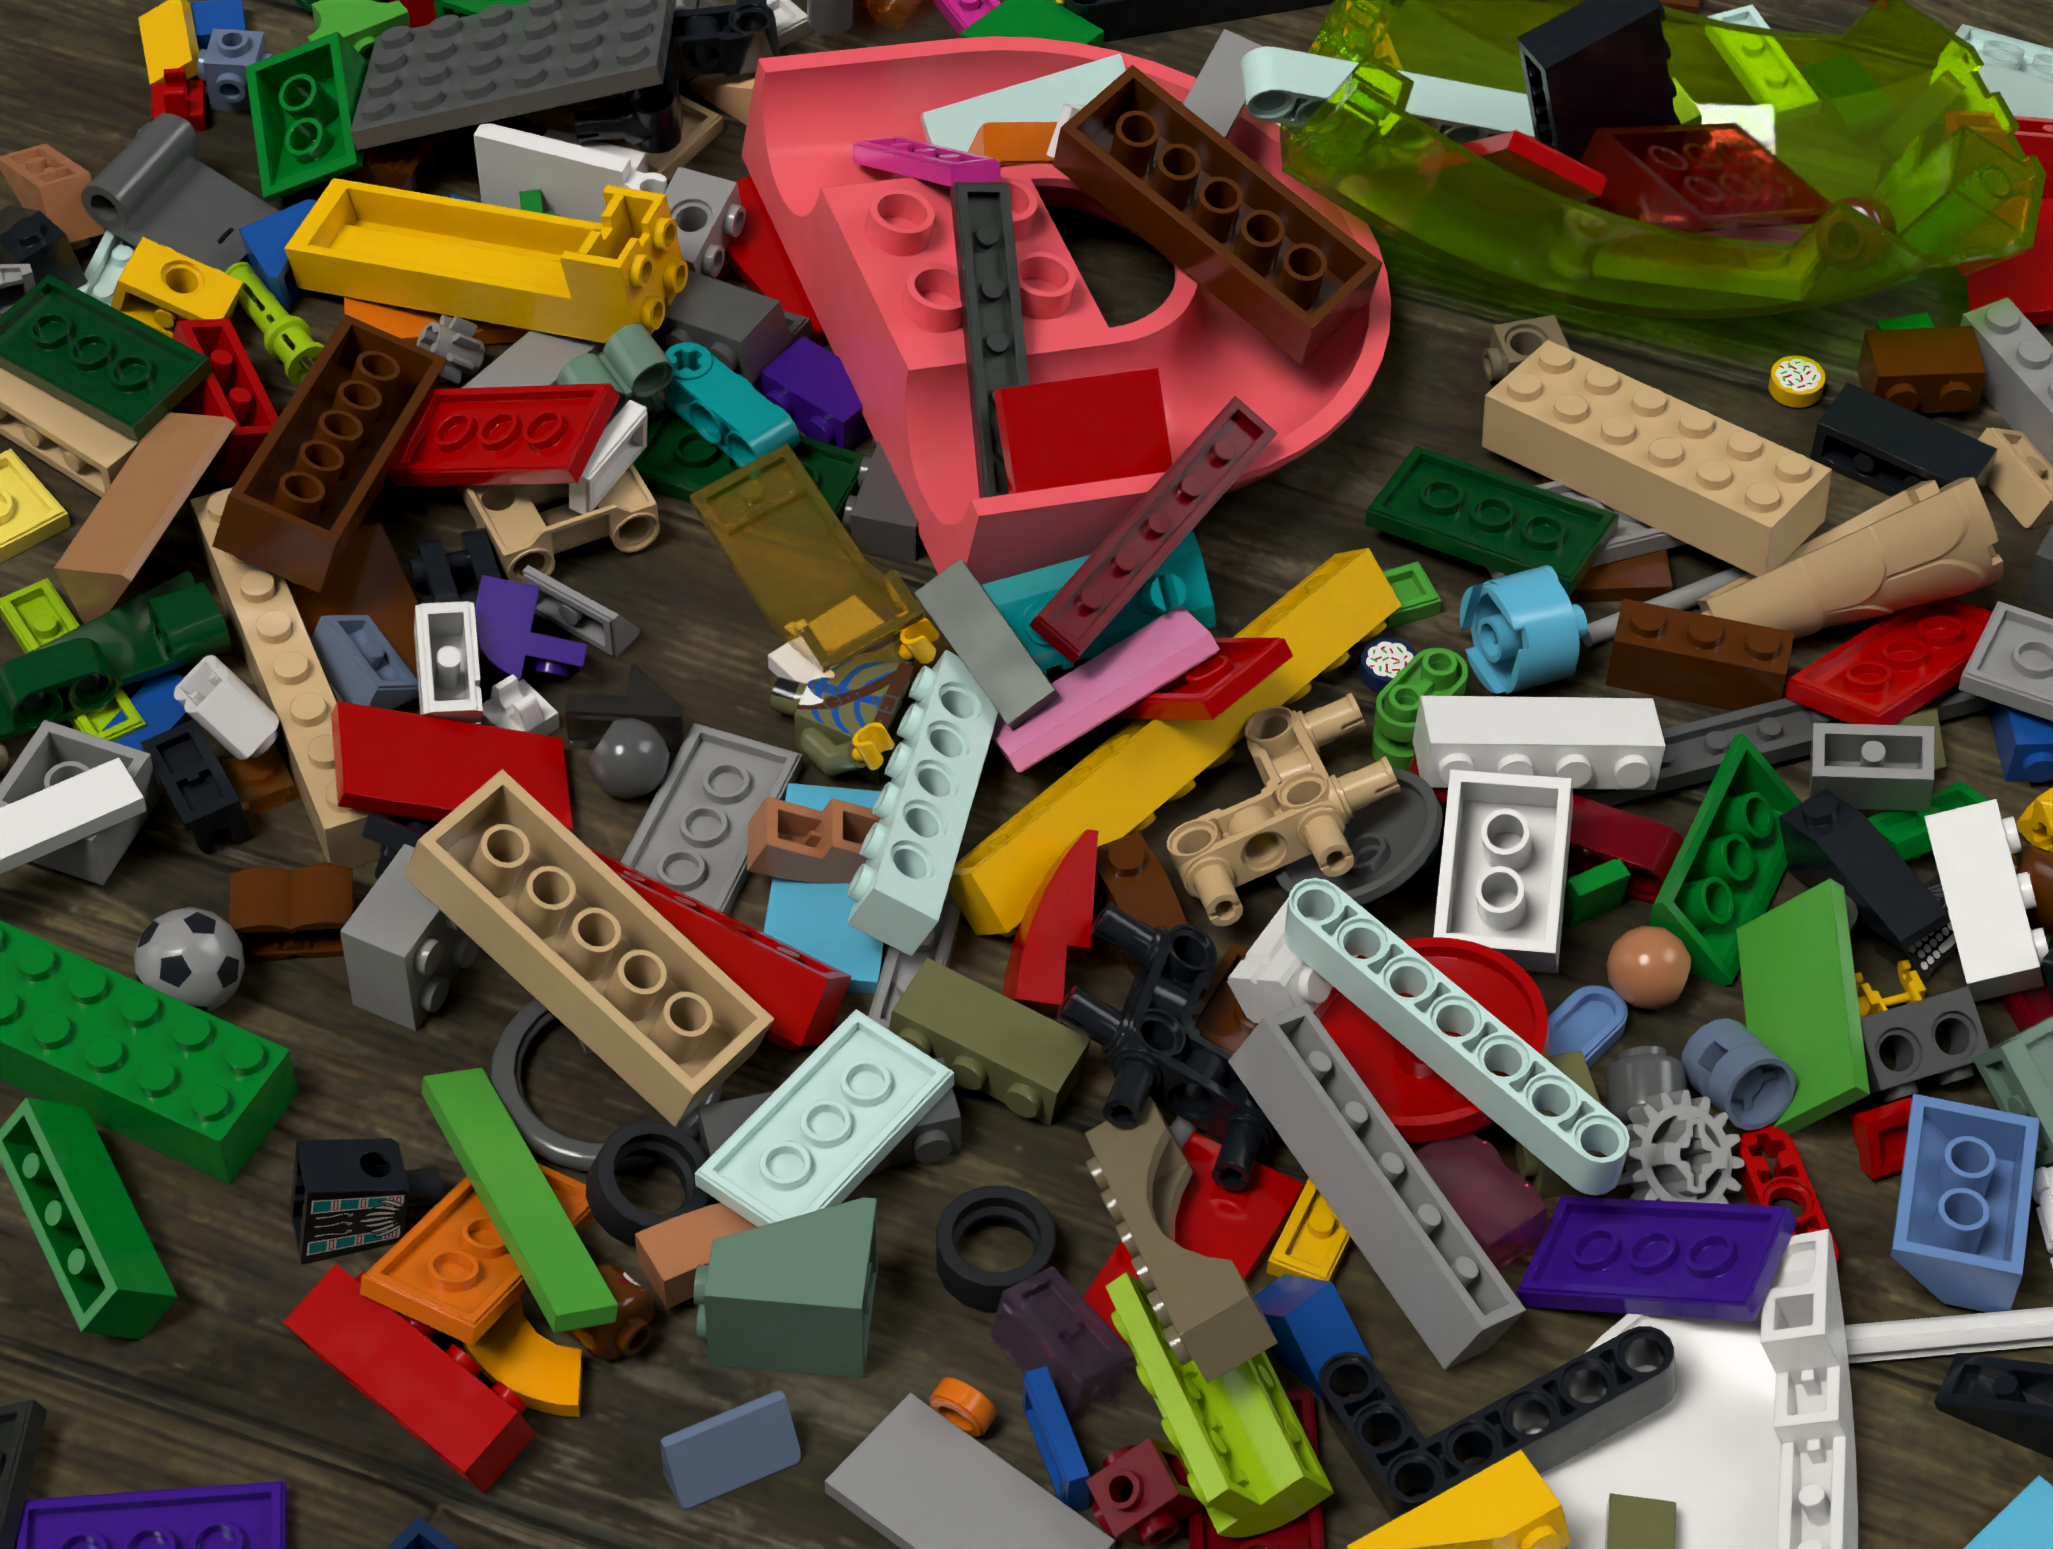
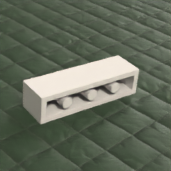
(1579, 738)

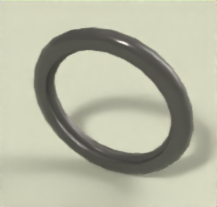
(539, 1138)

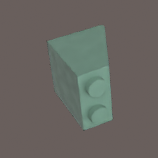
(793, 1293)

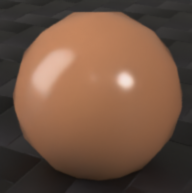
(1648, 967)

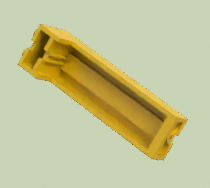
(494, 259)

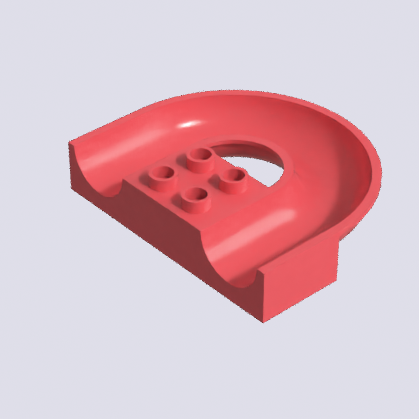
(887, 294)

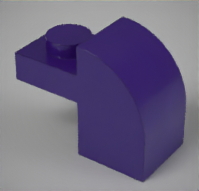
(504, 637)

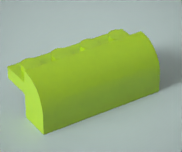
(1234, 1433)

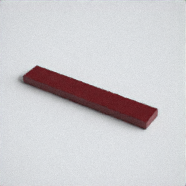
(1152, 530)

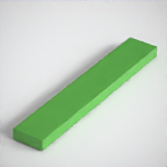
(519, 1200)

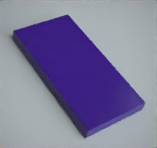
(1657, 1257)
(160, 1519)

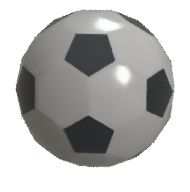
(191, 957)

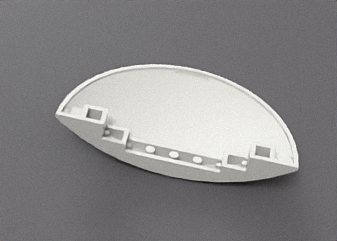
(1755, 1432)

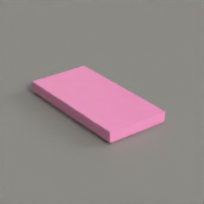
(1108, 686)

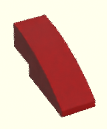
(1054, 929)

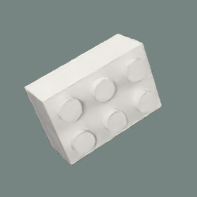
(1506, 864)

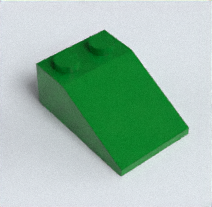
(305, 114)

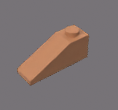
(54, 185)

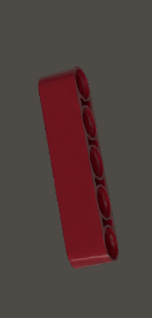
(1607, 834)

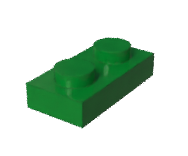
(1908, 830)

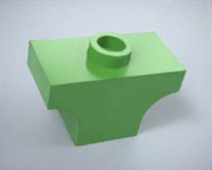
(357, 21)

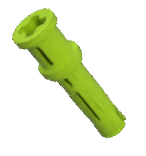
(284, 324)

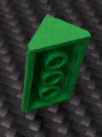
(1727, 862)

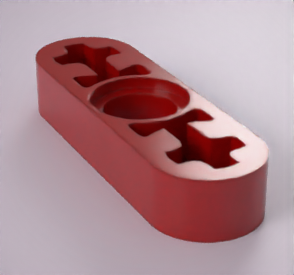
(1789, 1177)

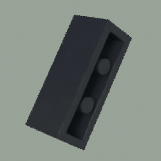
(1894, 446)

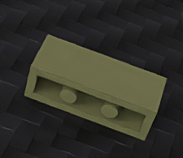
(991, 1041)

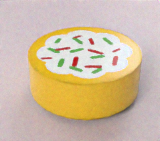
(1796, 381)

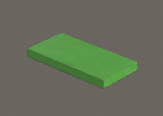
(1806, 1000)

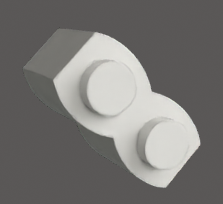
(227, 709)

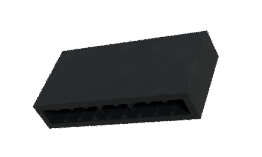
(1597, 71)

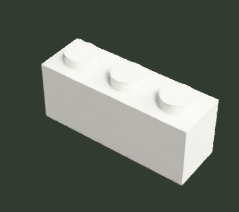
(1987, 899)

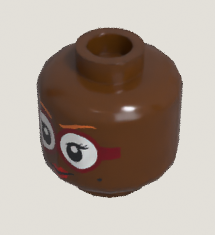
(632, 1322)

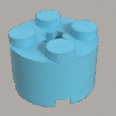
(1522, 630)

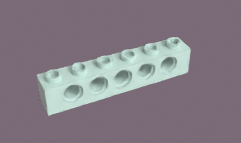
(923, 807)

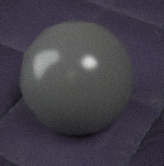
(629, 759)

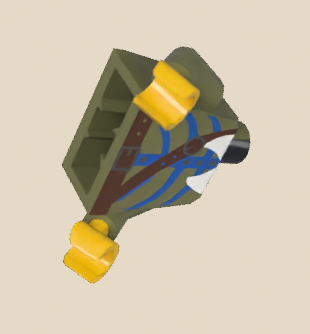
(853, 711)

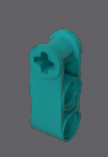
(725, 406)

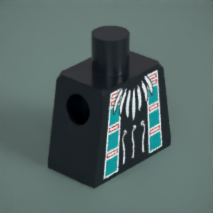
(354, 1196)

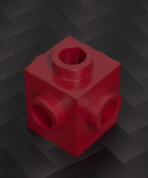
(1142, 1493)

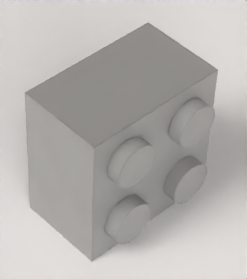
(62, 753)
(402, 949)

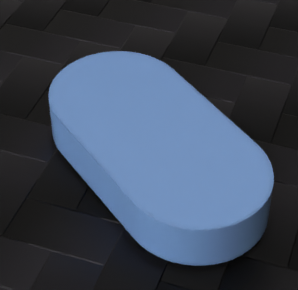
(1587, 1022)

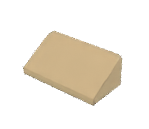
(2021, 477)

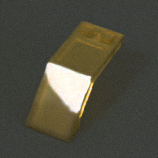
(802, 561)

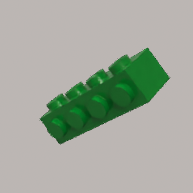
(84, 1219)

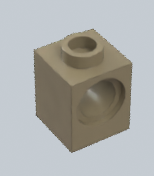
(1517, 341)

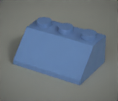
(1965, 1201)

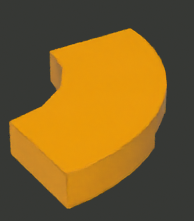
(530, 1365)

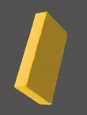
(169, 39)

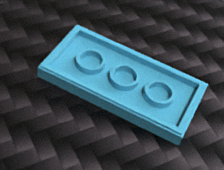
(816, 915)

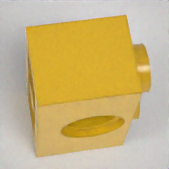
(170, 287)

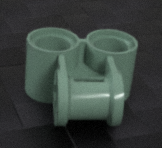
(630, 363)

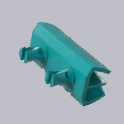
(1174, 584)

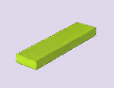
(39, 616)

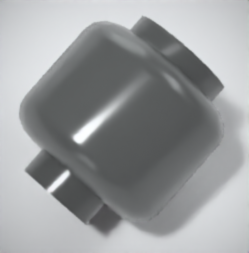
(1640, 1074)

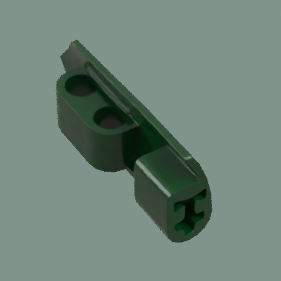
(132, 643)

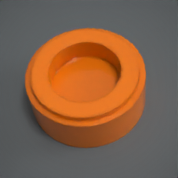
(963, 1406)

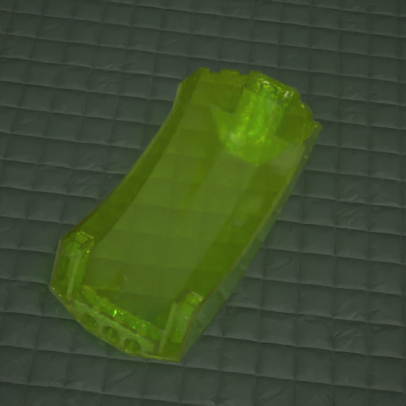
(1854, 113)

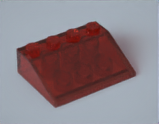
(1698, 178)

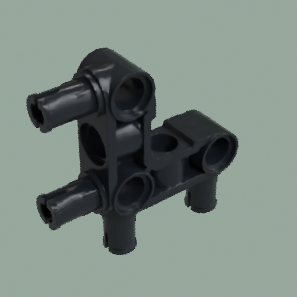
(700, 43)
(1160, 1051)

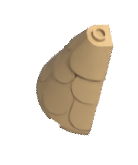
(1881, 561)

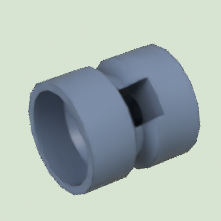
(1738, 1074)

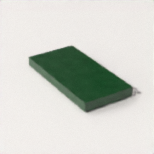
(97, 357)
(683, 462)
(1490, 518)

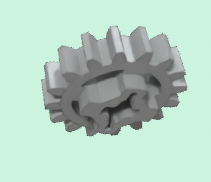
(1679, 1151)

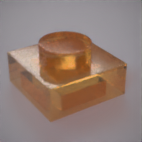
(260, 781)

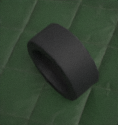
(645, 1139)
(991, 1208)

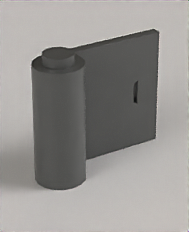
(172, 198)

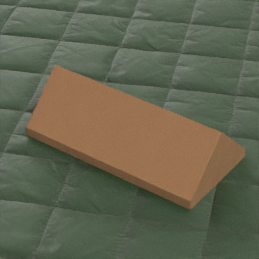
(138, 509)

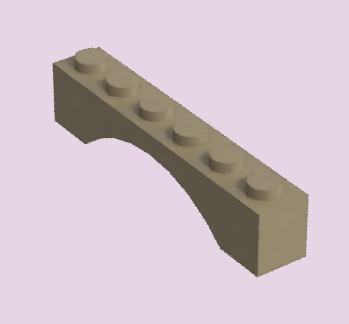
(1196, 1297)

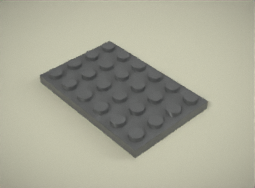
(508, 64)

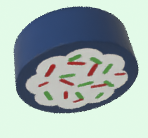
(1383, 661)

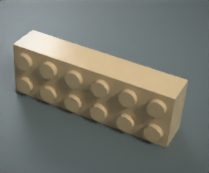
(1656, 458)
(588, 947)

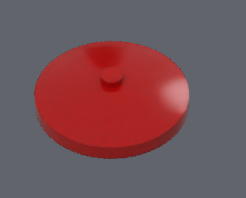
(1404, 1086)

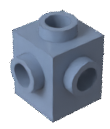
(225, 64)

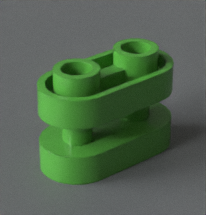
(1427, 674)

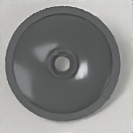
(1387, 843)

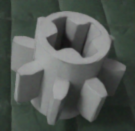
(455, 342)

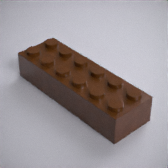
(1216, 214)
(328, 454)

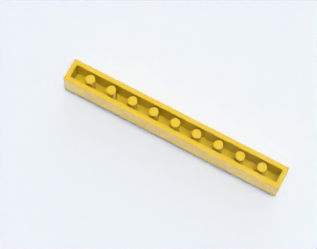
(1159, 758)

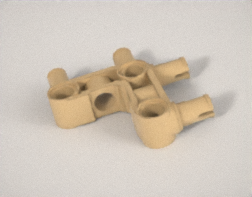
(1291, 818)

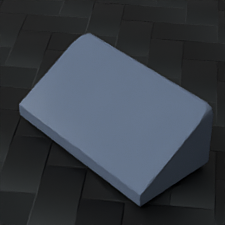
(362, 662)
(730, 1450)

